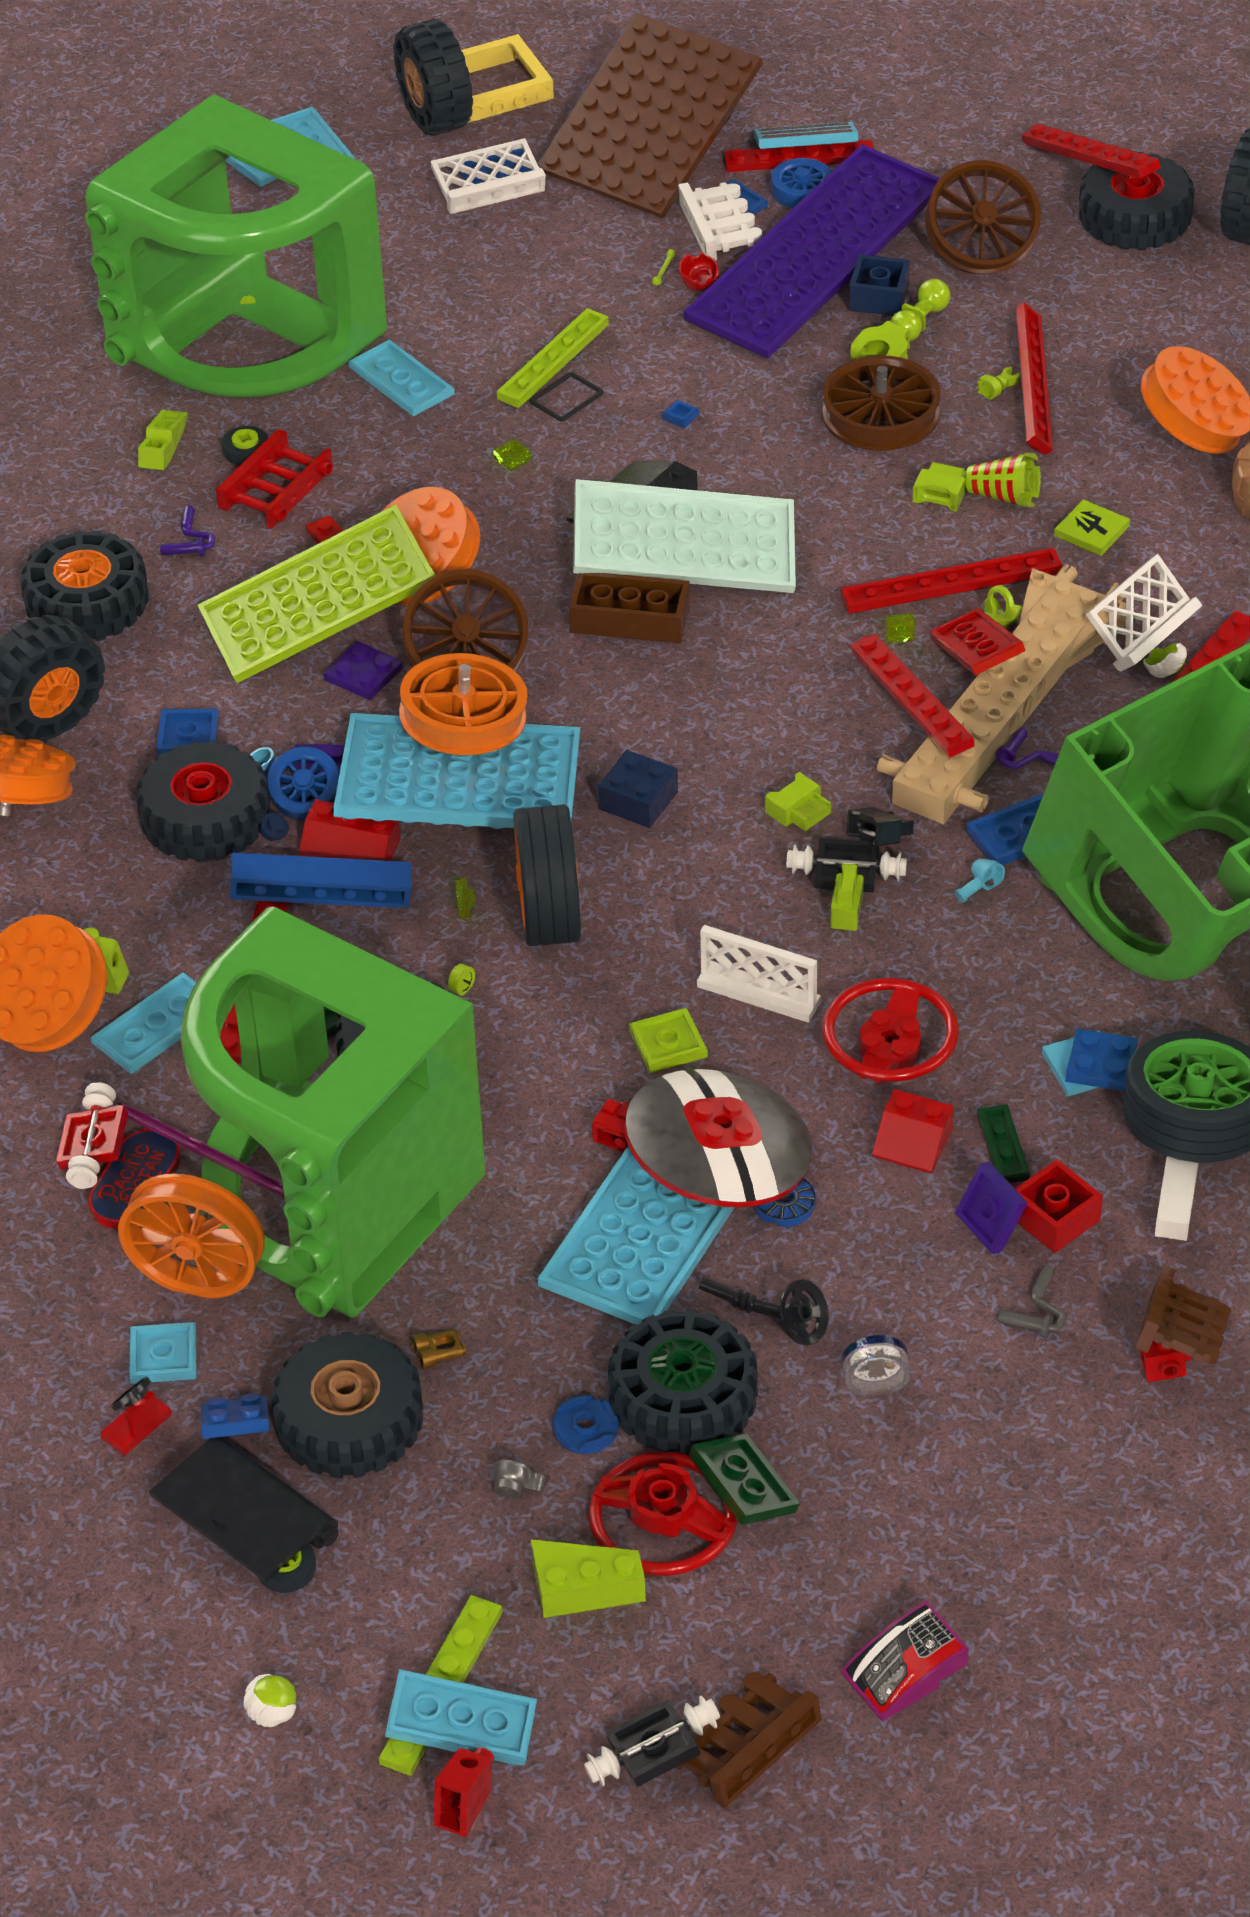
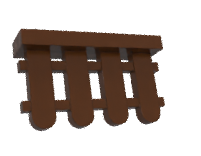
(1183, 1320)
(764, 1743)

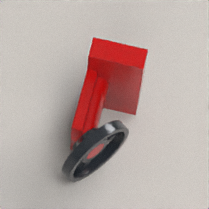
(138, 1420)

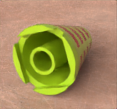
(1006, 479)

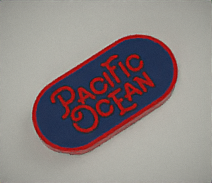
(141, 1157)

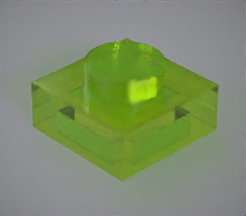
(512, 455)
(900, 628)
(465, 898)

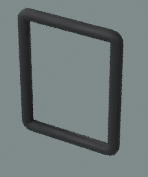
(600, 392)

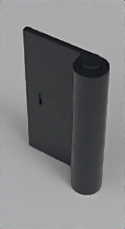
(244, 1507)

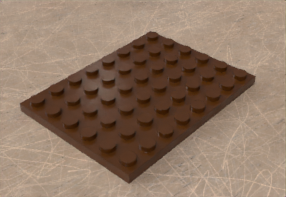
(650, 115)

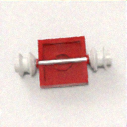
(92, 1136)

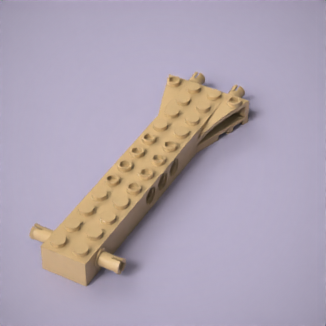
(1004, 696)

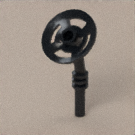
(792, 1314)

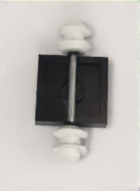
(837, 851)
(652, 1742)

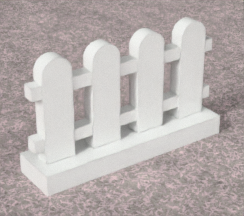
(699, 208)

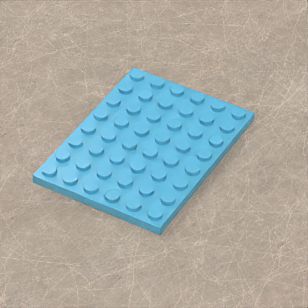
(401, 780)

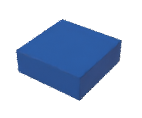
(680, 414)

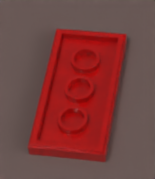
(977, 641)

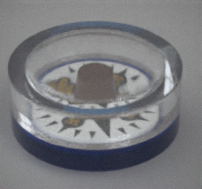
(876, 1365)

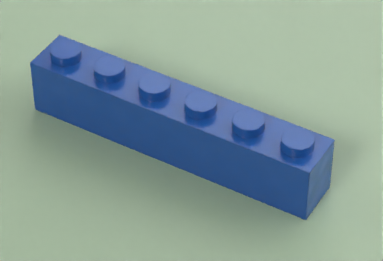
(320, 880)

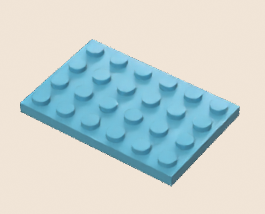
(632, 1245)

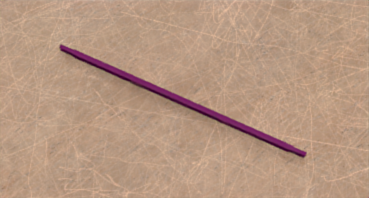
(205, 1151)

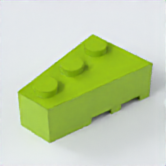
(585, 1577)

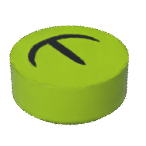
(461, 979)

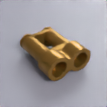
(426, 1351)

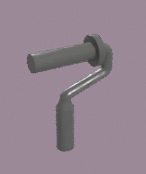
(1044, 1325)

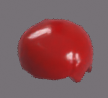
(698, 271)

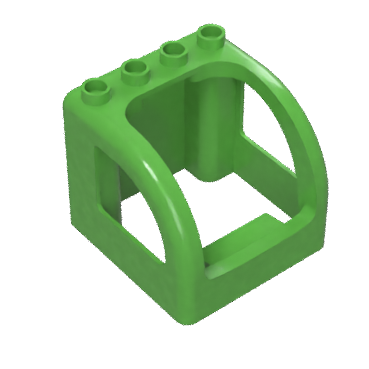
(181, 262)
(1138, 783)
(370, 1146)

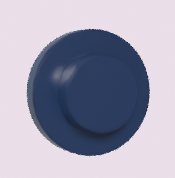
(274, 827)

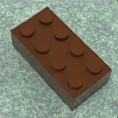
(630, 607)

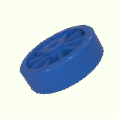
(796, 179)
(303, 783)

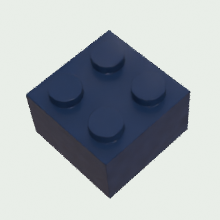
(879, 285)
(638, 788)

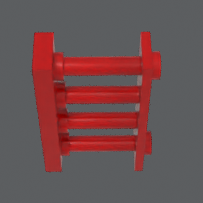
(263, 462)

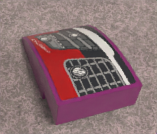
(906, 1661)

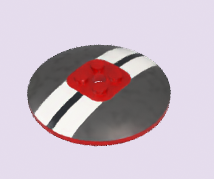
(681, 1145)

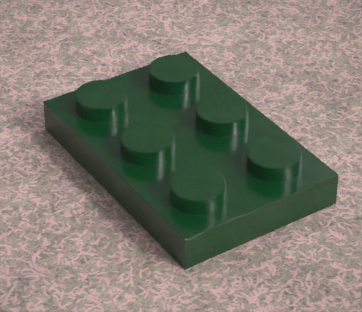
(744, 1479)

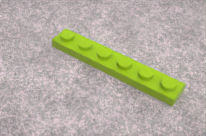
(552, 358)
(451, 1663)

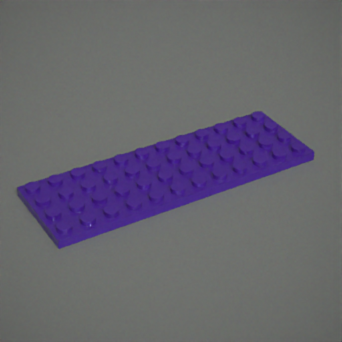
(812, 251)

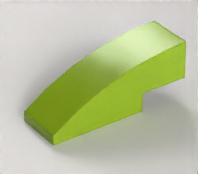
(161, 439)

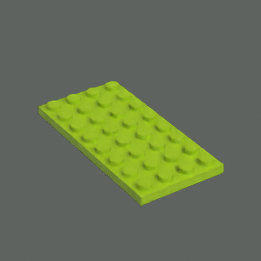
(316, 593)

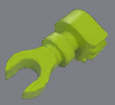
(993, 386)

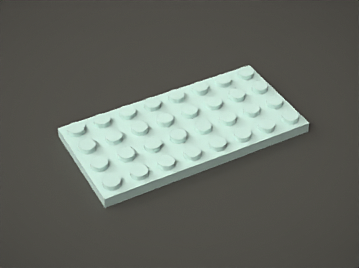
(684, 535)

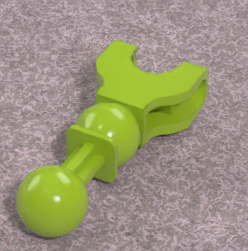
(895, 335)

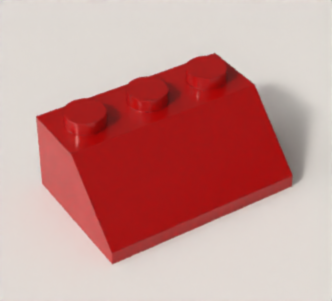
(347, 838)

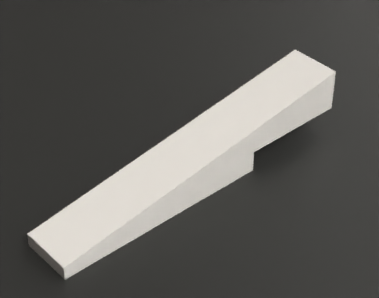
(1176, 1199)

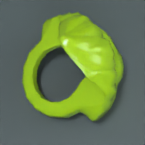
(993, 609)

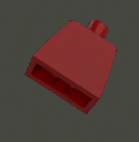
(467, 1775)

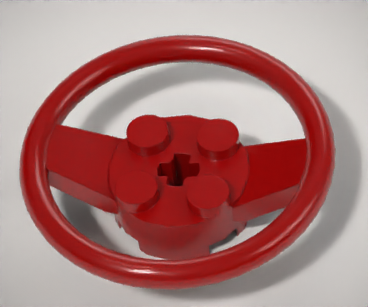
(891, 1036)
(662, 1504)

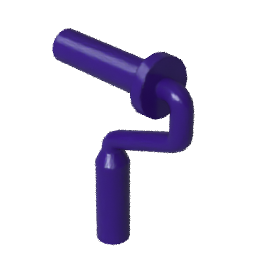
(189, 547)
(1006, 754)

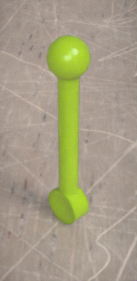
(657, 279)

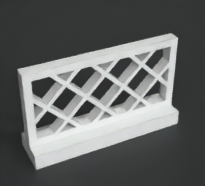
(494, 188)
(1160, 627)
(752, 985)

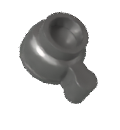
(514, 1477)

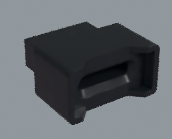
(877, 826)

